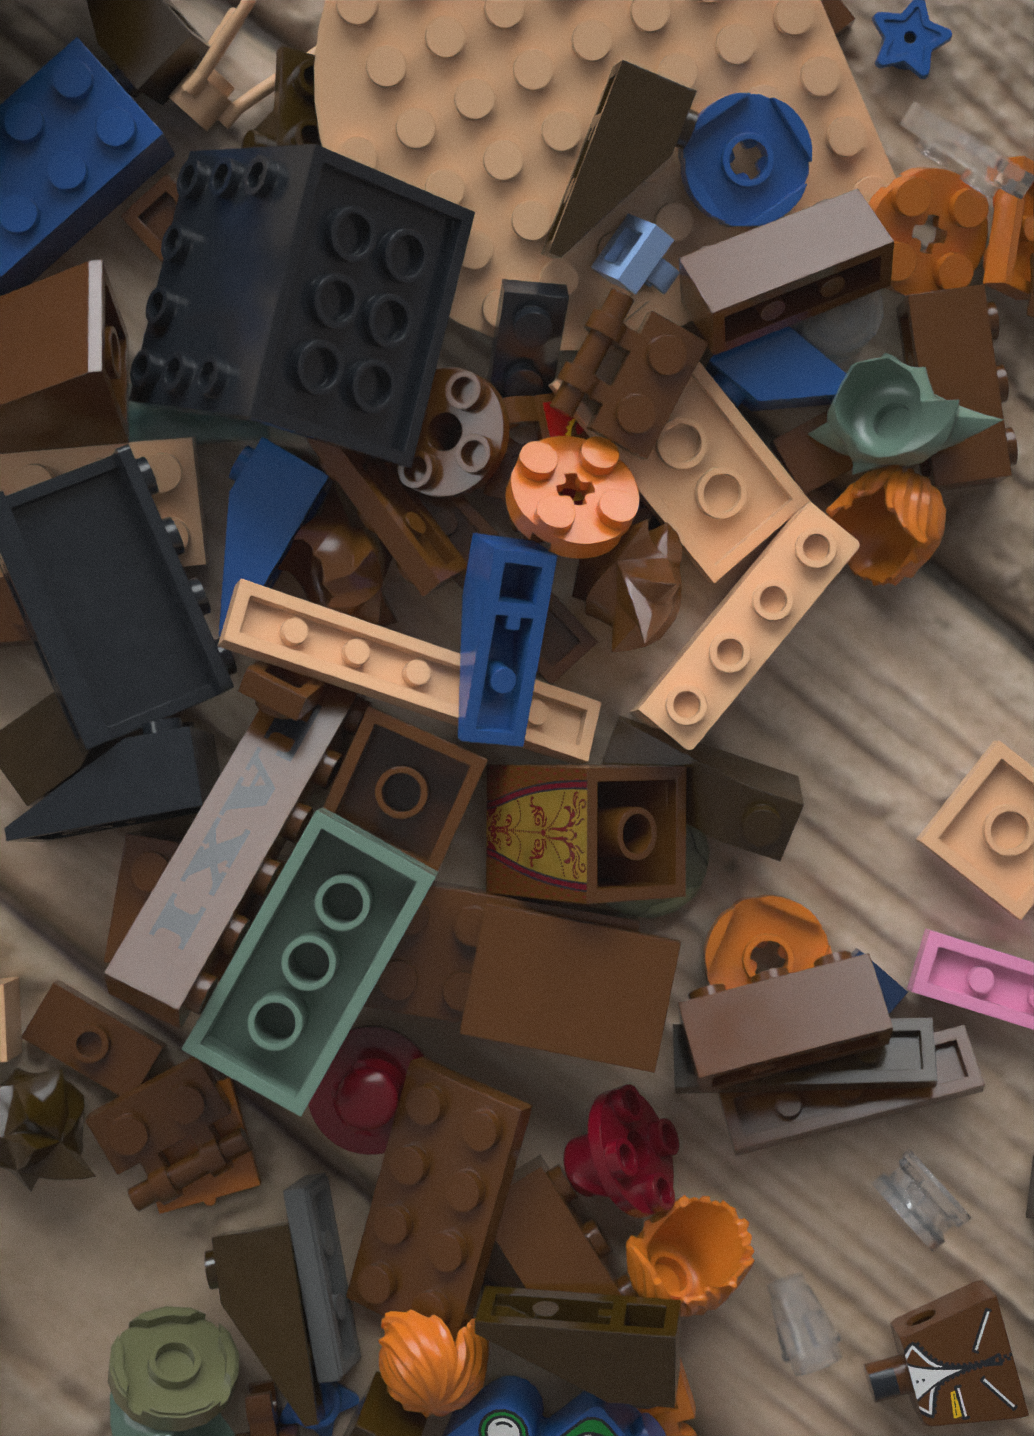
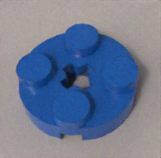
(781, 170)

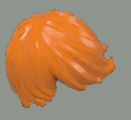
(894, 519)
(691, 1254)
(427, 1366)

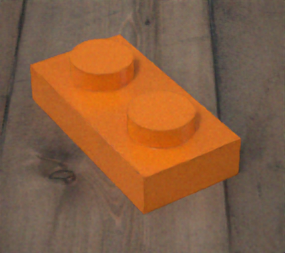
(1011, 241)

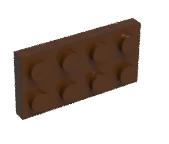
(439, 1196)

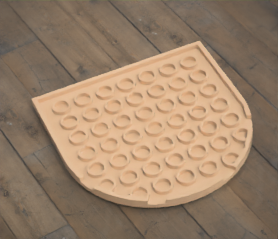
(501, 95)

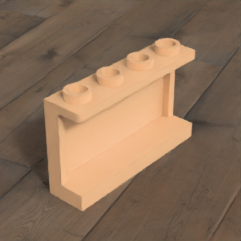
(746, 626)

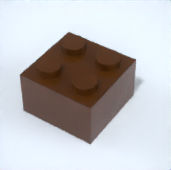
(405, 786)

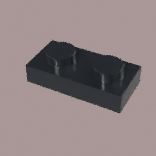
(527, 337)

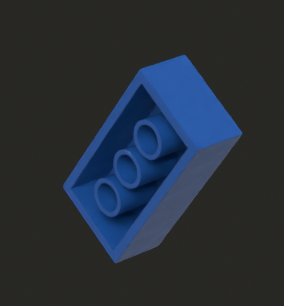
(67, 160)

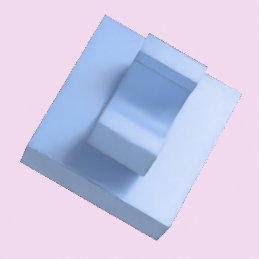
(635, 257)

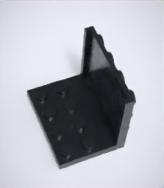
(302, 297)

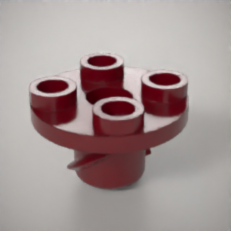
(363, 1088)
(625, 1154)

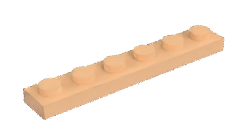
(388, 666)

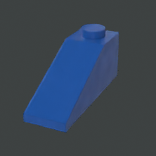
(266, 510)
(501, 636)

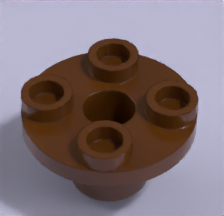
(460, 436)

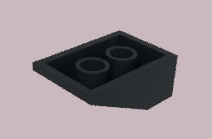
(131, 784)

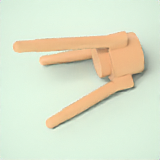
(206, 92)

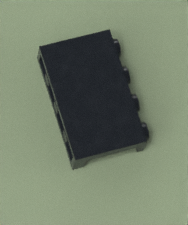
(109, 599)

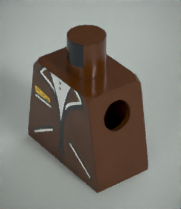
(952, 1361)

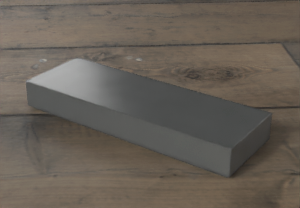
(322, 1276)

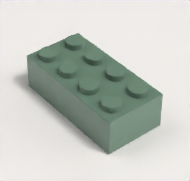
(310, 960)

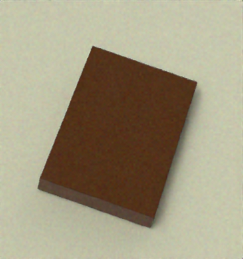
(570, 987)

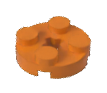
(960, 226)
(581, 465)
(752, 924)

